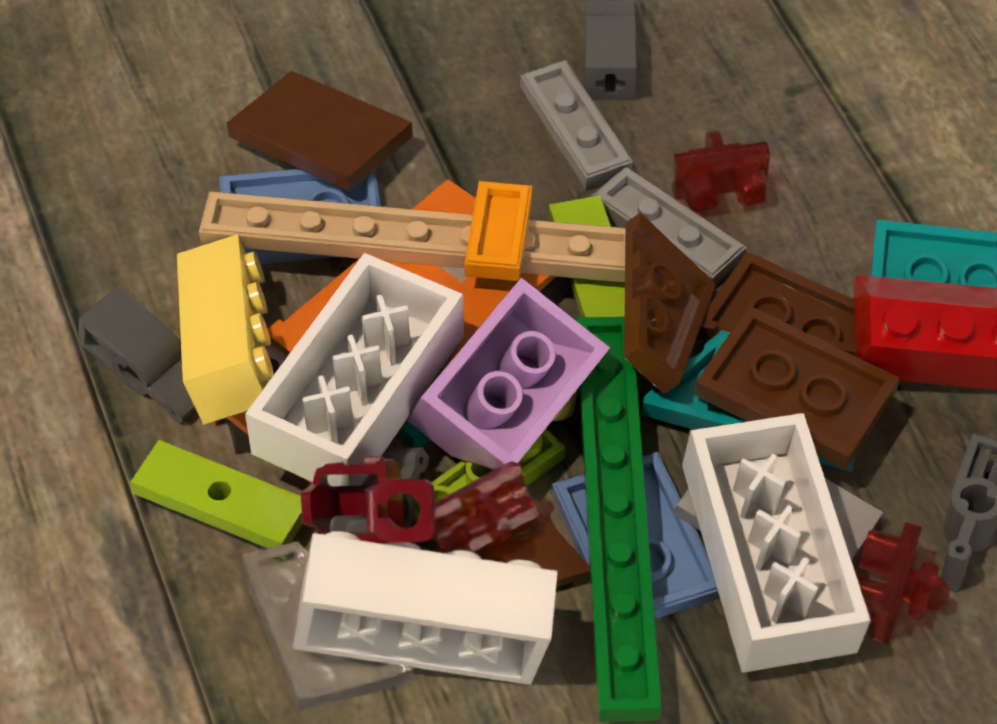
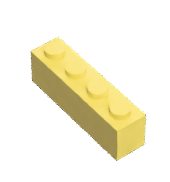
(222, 328)

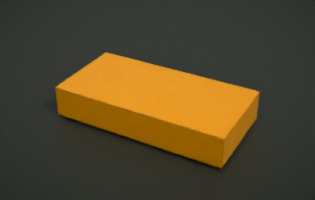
(498, 231)

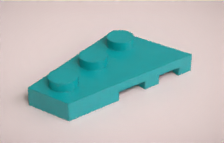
(934, 254)

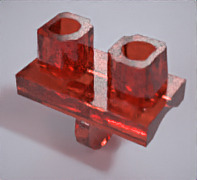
(719, 170)
(484, 510)
(918, 588)

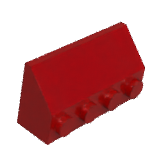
(927, 330)

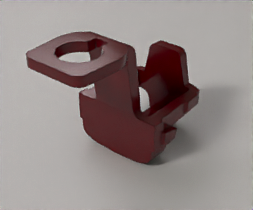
(378, 501)

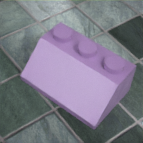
(508, 380)

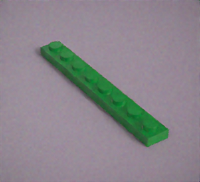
(618, 534)

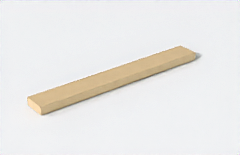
(404, 235)

